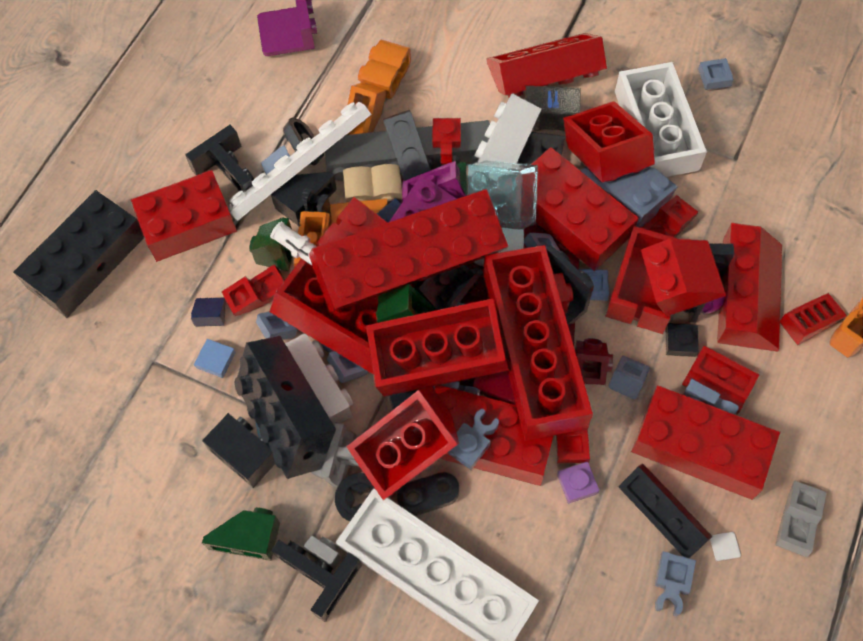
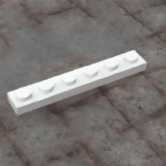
(306, 152)

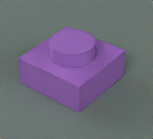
(578, 482)

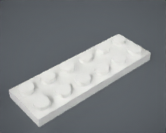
(436, 571)

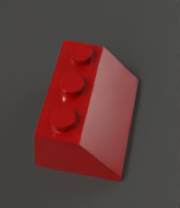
(405, 441)

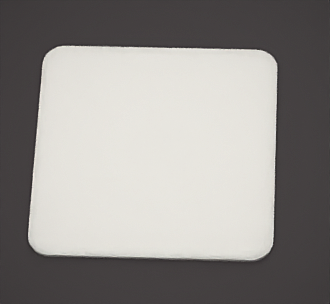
(725, 546)

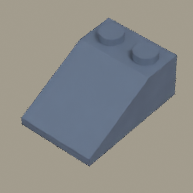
(639, 191)

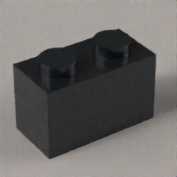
(240, 449)

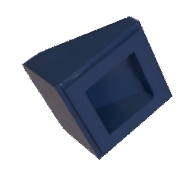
(208, 312)

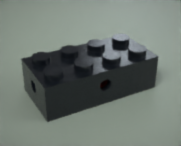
(80, 253)
(284, 407)

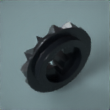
(344, 497)

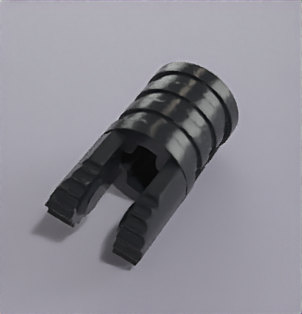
(315, 203)

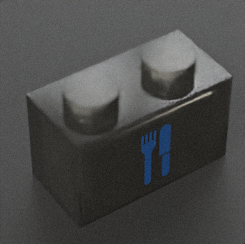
(554, 104)

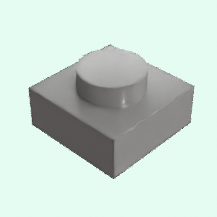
(324, 550)

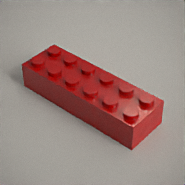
(407, 250)
(537, 343)

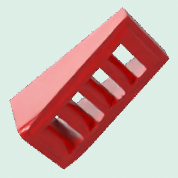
(797, 330)

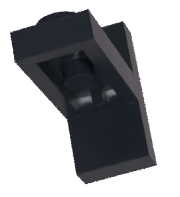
(219, 151)
(320, 573)

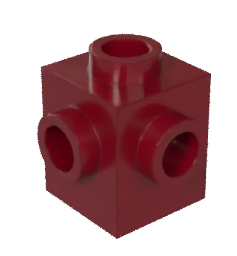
(594, 360)

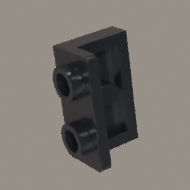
(449, 287)

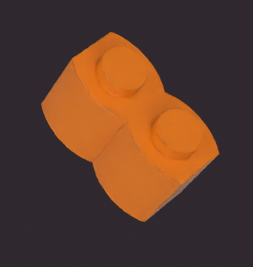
(386, 66)
(849, 335)

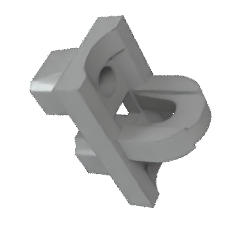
(338, 457)

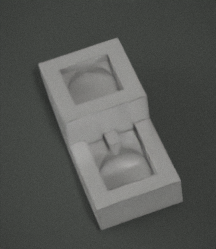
(800, 519)

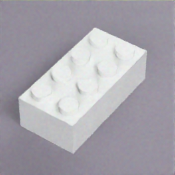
(659, 103)

